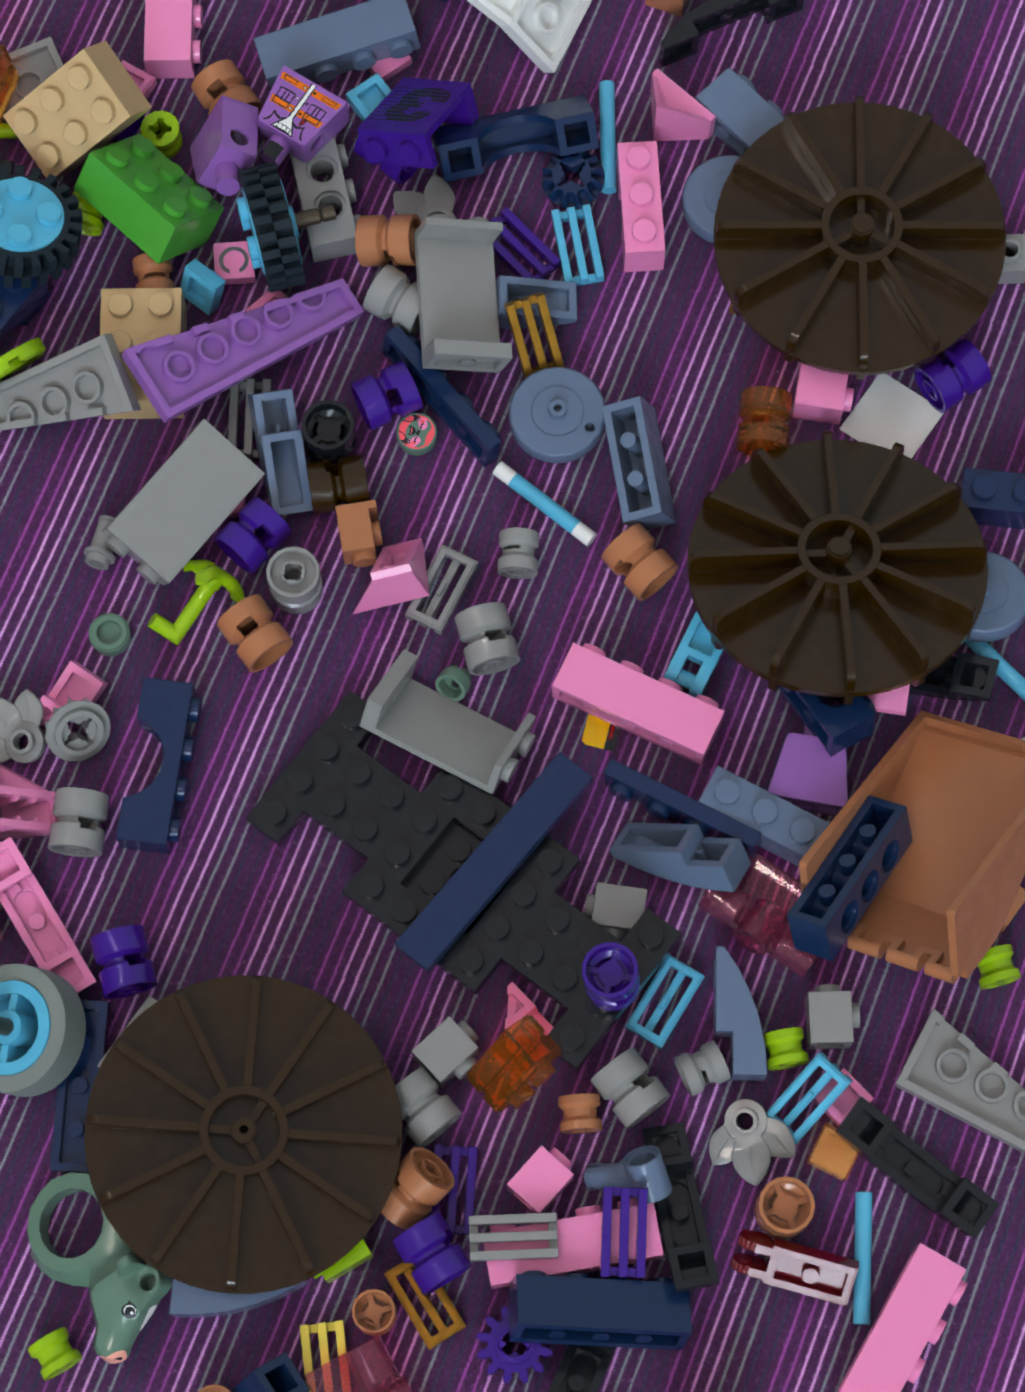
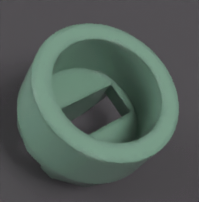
(446, 679)

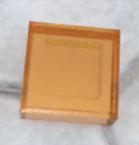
(832, 1154)

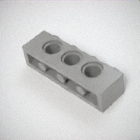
(337, 236)

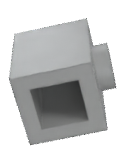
(616, 907)
(830, 1018)
(448, 1051)

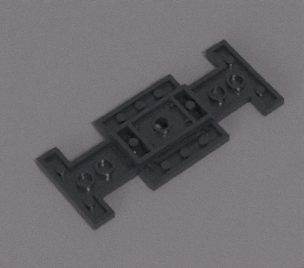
(418, 847)

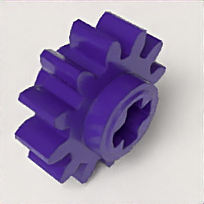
(514, 1363)

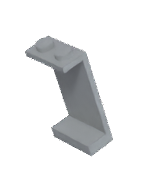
(459, 295)
(182, 504)
(444, 729)

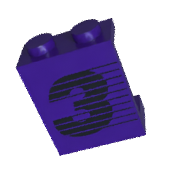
(409, 115)

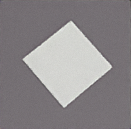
(891, 415)

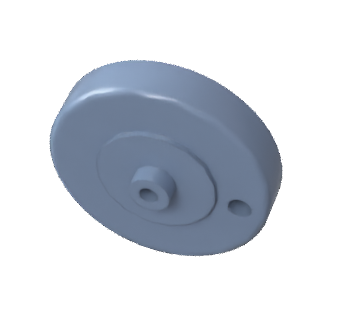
(702, 194)
(557, 415)
(1003, 603)

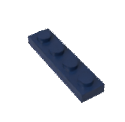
(452, 407)
(667, 802)
(74, 1092)

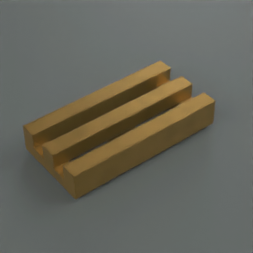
(525, 303)
(444, 1333)

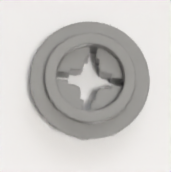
(75, 746)

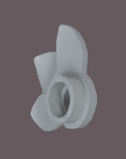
(437, 199)
(21, 719)
(751, 1147)

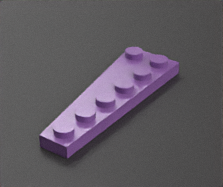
(213, 357)

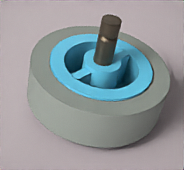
(38, 1030)

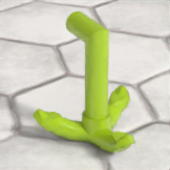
(210, 579)

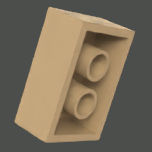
(77, 110)
(139, 317)

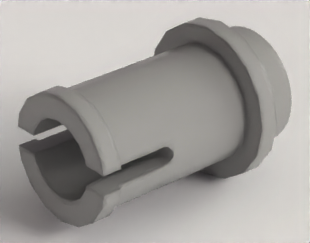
(99, 554)

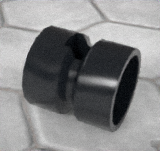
(329, 431)

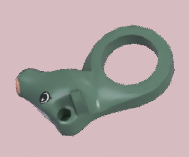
(120, 1282)

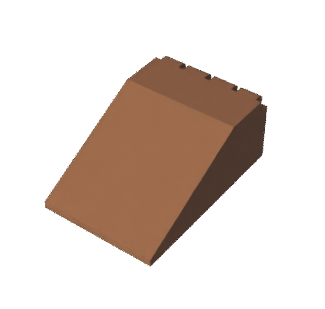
(965, 852)

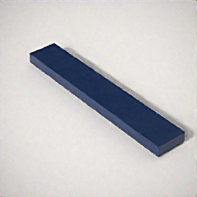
(493, 862)

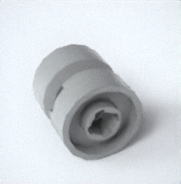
(396, 298)
(294, 580)
(488, 644)
(78, 823)
(630, 1088)
(423, 1109)

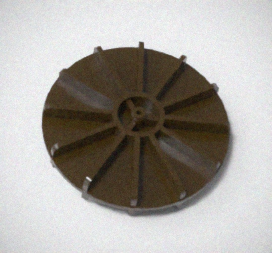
(859, 238)
(837, 568)
(243, 1134)

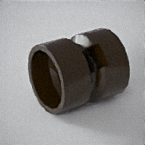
(337, 483)

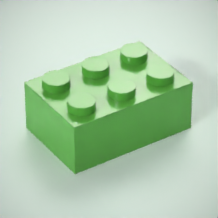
(148, 198)

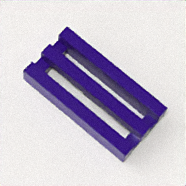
(553, 262)
(455, 1153)
(622, 1269)

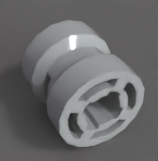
(518, 553)
(702, 1068)

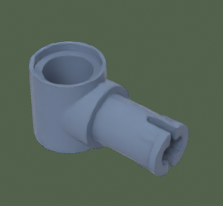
(637, 1169)

